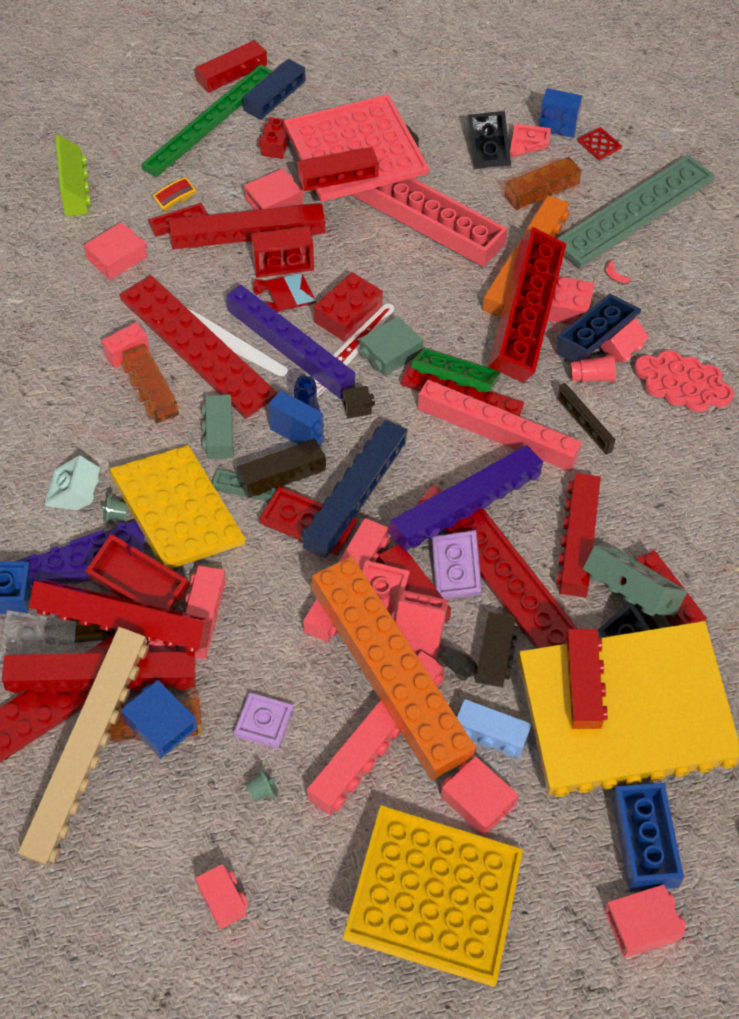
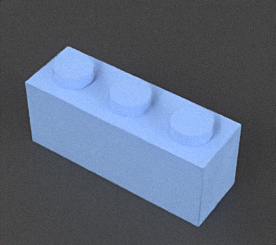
(494, 728)

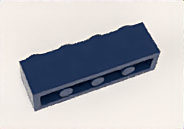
(274, 89)

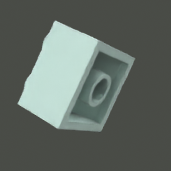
(73, 484)

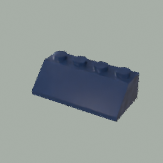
(595, 327)

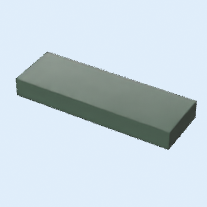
(227, 482)

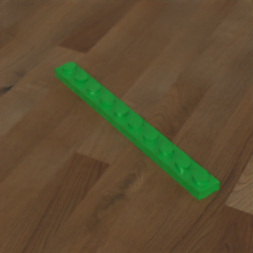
(203, 123)

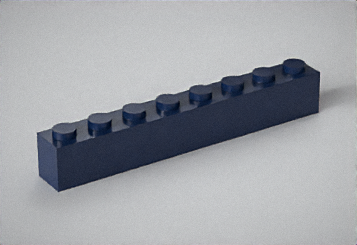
(354, 489)

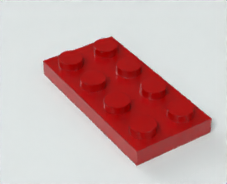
(293, 512)

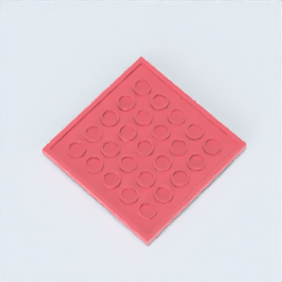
(355, 127)

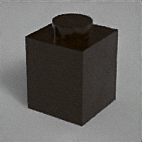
(358, 402)

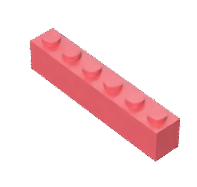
(364, 546)

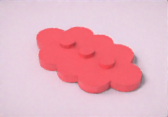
(684, 381)

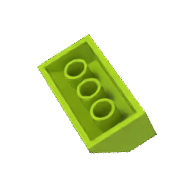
(72, 177)

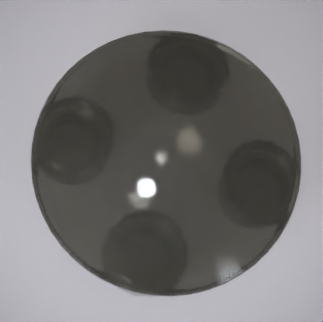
(457, 661)

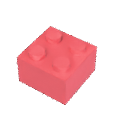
(570, 300)

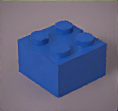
(560, 112)

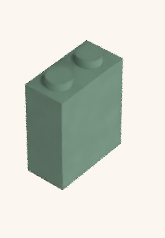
(390, 346)

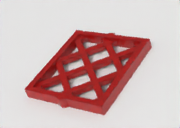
(617, 145)

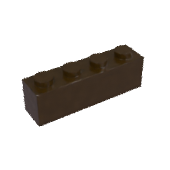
(281, 468)

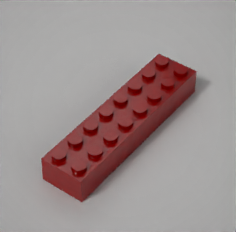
(527, 305)

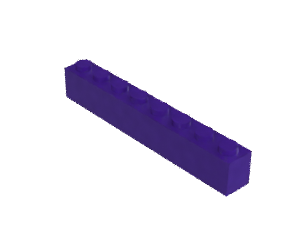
(290, 341)
(465, 498)

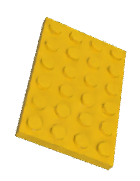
(177, 507)

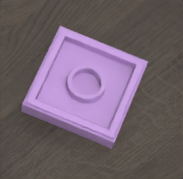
(264, 720)

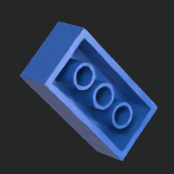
(647, 837)

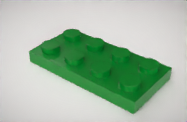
(455, 369)

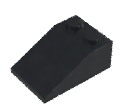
(488, 139)

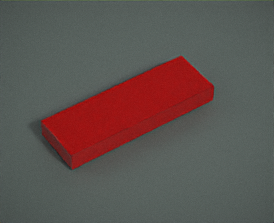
(160, 224)

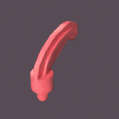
(614, 275)

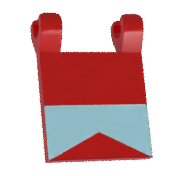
(286, 292)

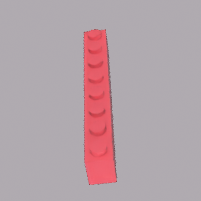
(498, 425)
(361, 751)

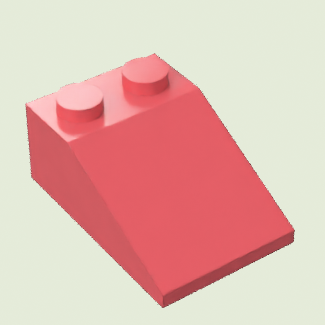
(387, 583)

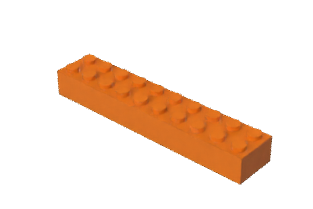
(392, 668)

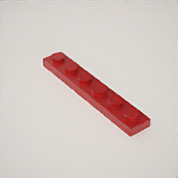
(416, 381)

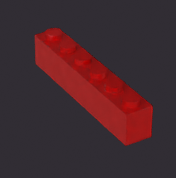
(580, 534)

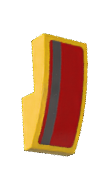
(174, 192)

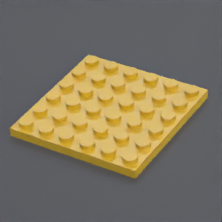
(435, 896)

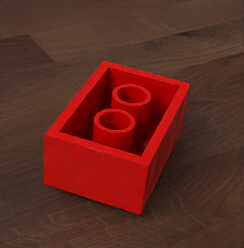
(282, 251)
(348, 306)

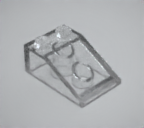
(35, 635)

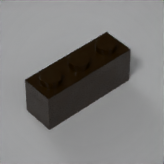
(497, 650)

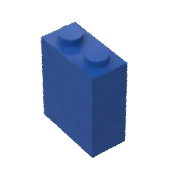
(295, 419)
(159, 718)

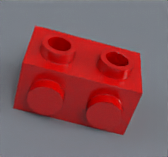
(274, 138)

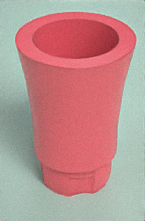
(594, 369)

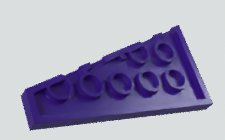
(72, 560)

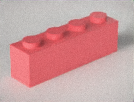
(205, 599)

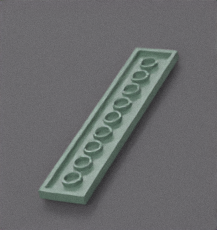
(635, 210)

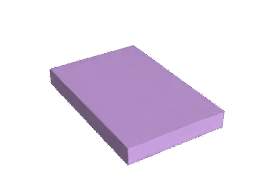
(457, 565)

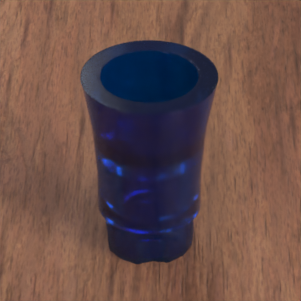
(306, 391)

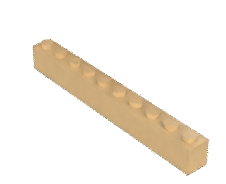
(83, 748)

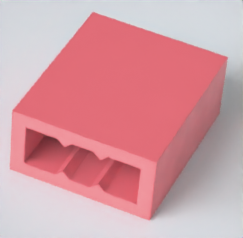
(274, 191)
(115, 250)
(422, 621)
(478, 795)
(645, 921)

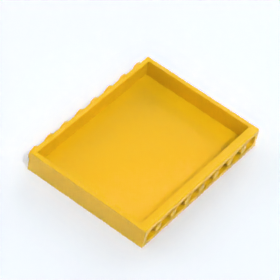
(661, 705)

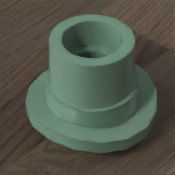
(114, 510)
(262, 786)

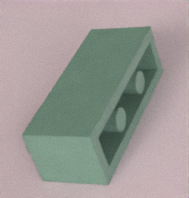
(218, 427)

